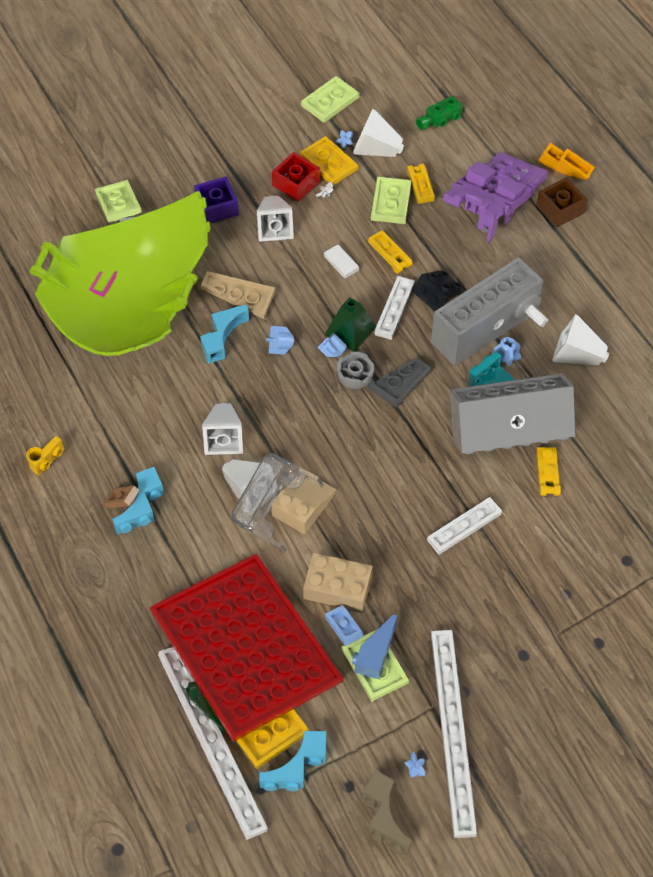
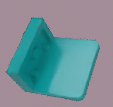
(489, 371)

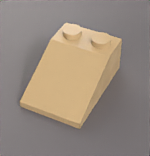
(302, 505)

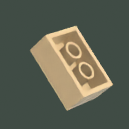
(337, 582)

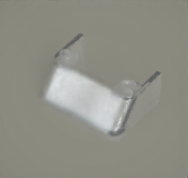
(262, 491)

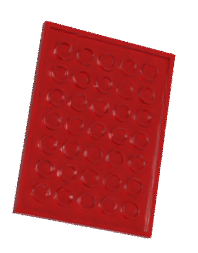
(245, 646)

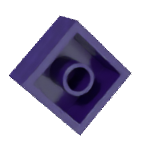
(219, 199)

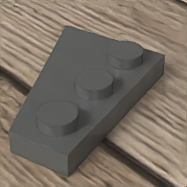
(400, 383)

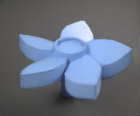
(345, 139)
(415, 766)

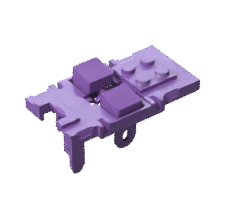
(513, 185)

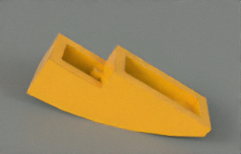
(566, 162)

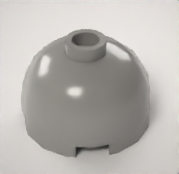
(355, 370)

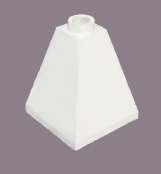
(378, 138)
(274, 219)
(579, 345)
(222, 431)
(238, 474)

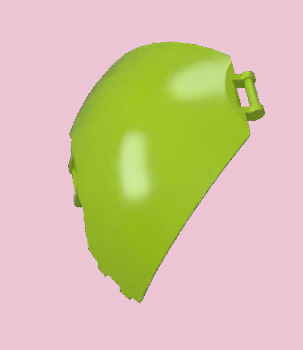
(151, 283)

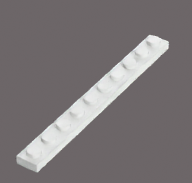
(453, 735)
(215, 749)

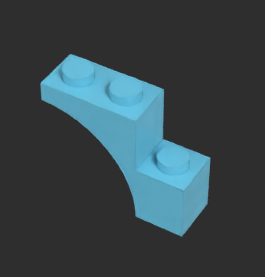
(223, 324)
(140, 511)
(292, 774)

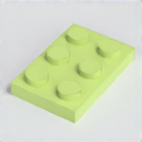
(330, 99)
(391, 200)
(118, 201)
(391, 677)

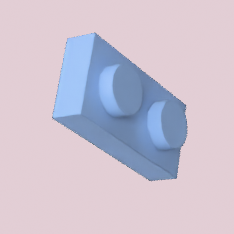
(344, 625)

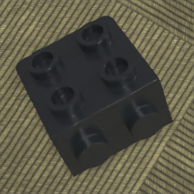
(436, 288)

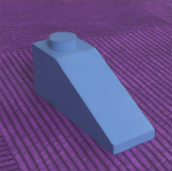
(374, 650)

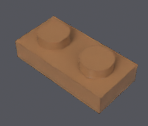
(121, 497)

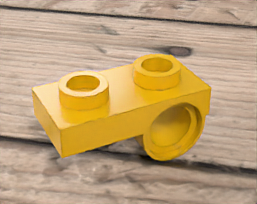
(46, 455)

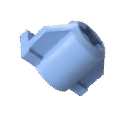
(280, 340)
(332, 346)
(508, 349)

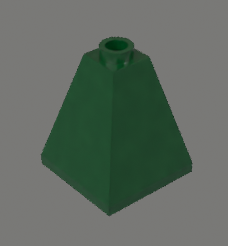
(351, 324)

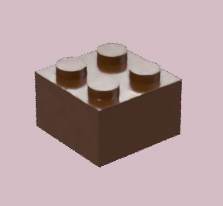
(561, 202)

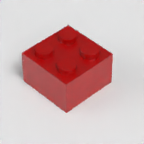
(295, 176)

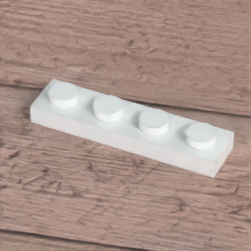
(394, 307)
(464, 525)

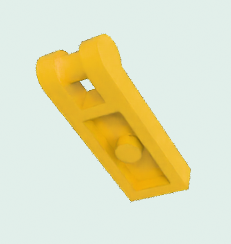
(420, 183)
(390, 251)
(547, 471)

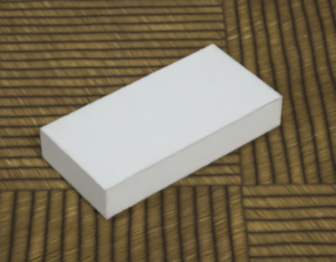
(341, 261)

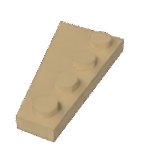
(240, 292)

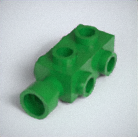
(440, 113)

